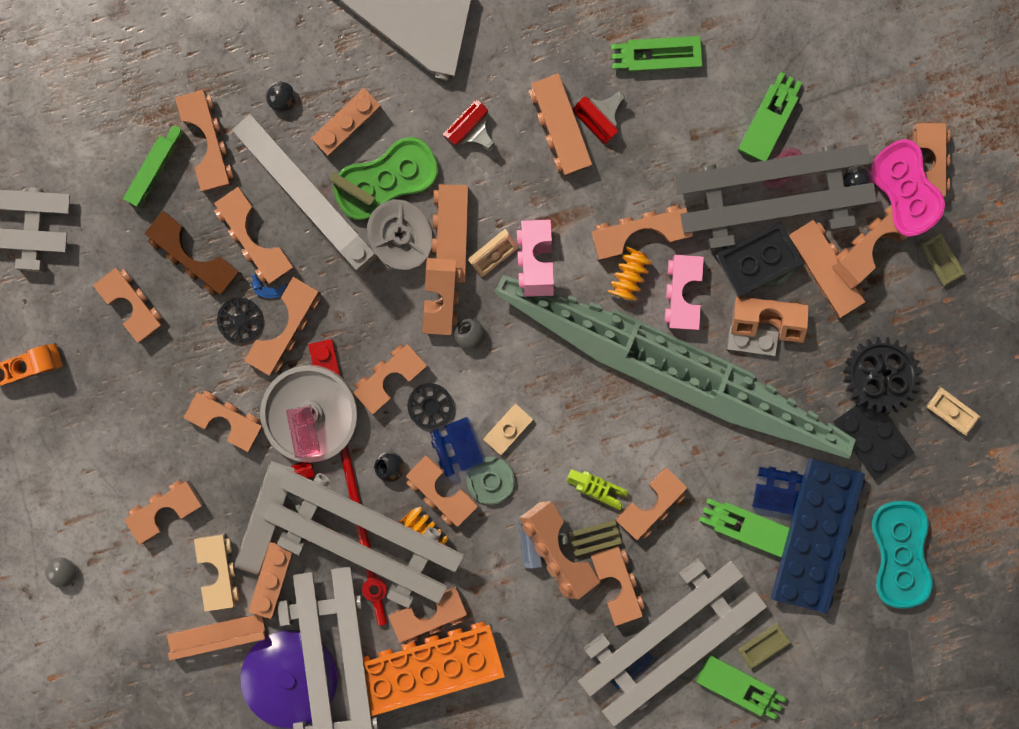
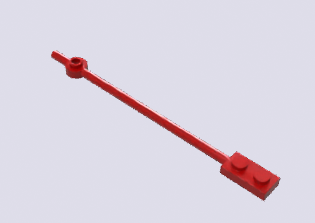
(324, 355)

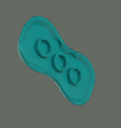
(901, 536)

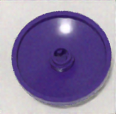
(277, 681)

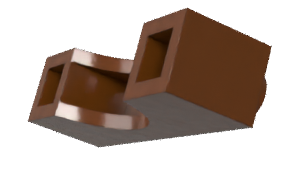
(168, 234)

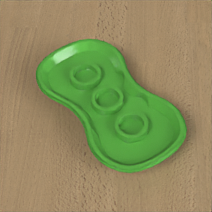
(401, 170)

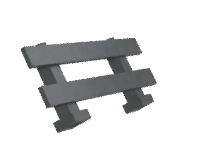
(836, 198)

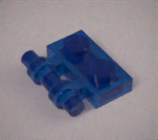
(464, 445)
(776, 498)

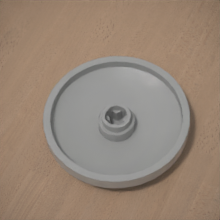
(331, 403)

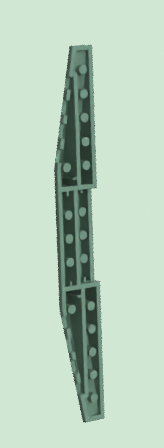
(677, 368)

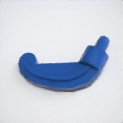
(266, 292)

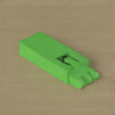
(666, 54)
(766, 124)
(153, 167)
(754, 531)
(733, 685)

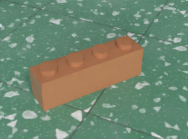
(561, 125)
(451, 225)
(818, 259)

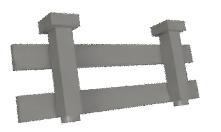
(32, 239)
(406, 579)
(308, 613)
(614, 664)

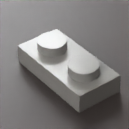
(763, 343)

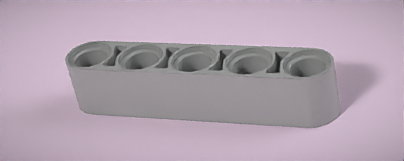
(260, 530)

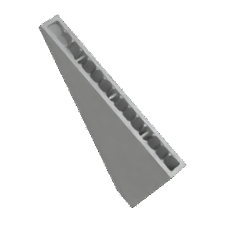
(423, 29)
(305, 194)

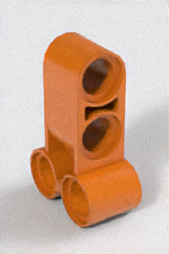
(38, 360)

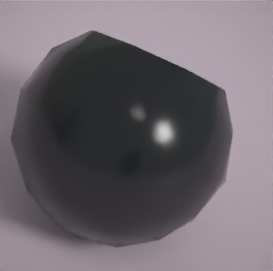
(280, 96)
(857, 176)
(389, 466)

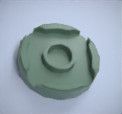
(491, 481)

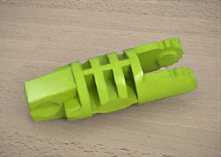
(596, 488)

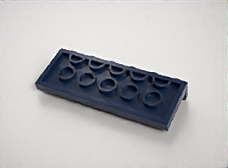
(818, 536)

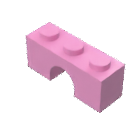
(683, 270)
(536, 276)

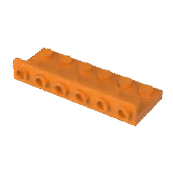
(432, 668)

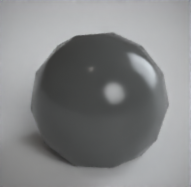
(469, 333)
(60, 572)

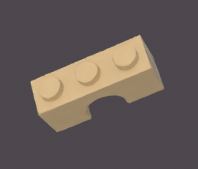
(216, 550)

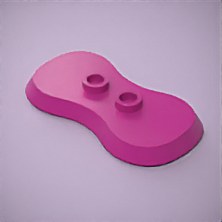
(914, 199)

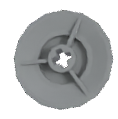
(410, 224)

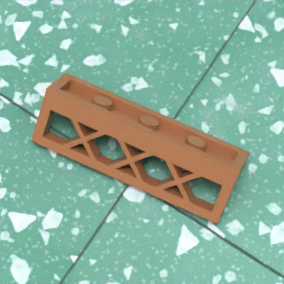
(216, 636)

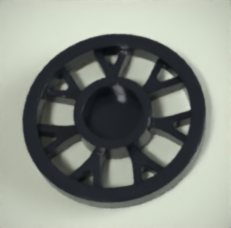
(239, 320)
(430, 405)

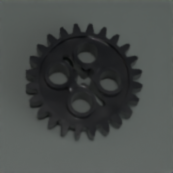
(904, 374)

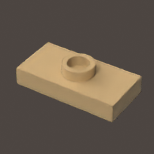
(493, 253)
(952, 411)
(508, 429)

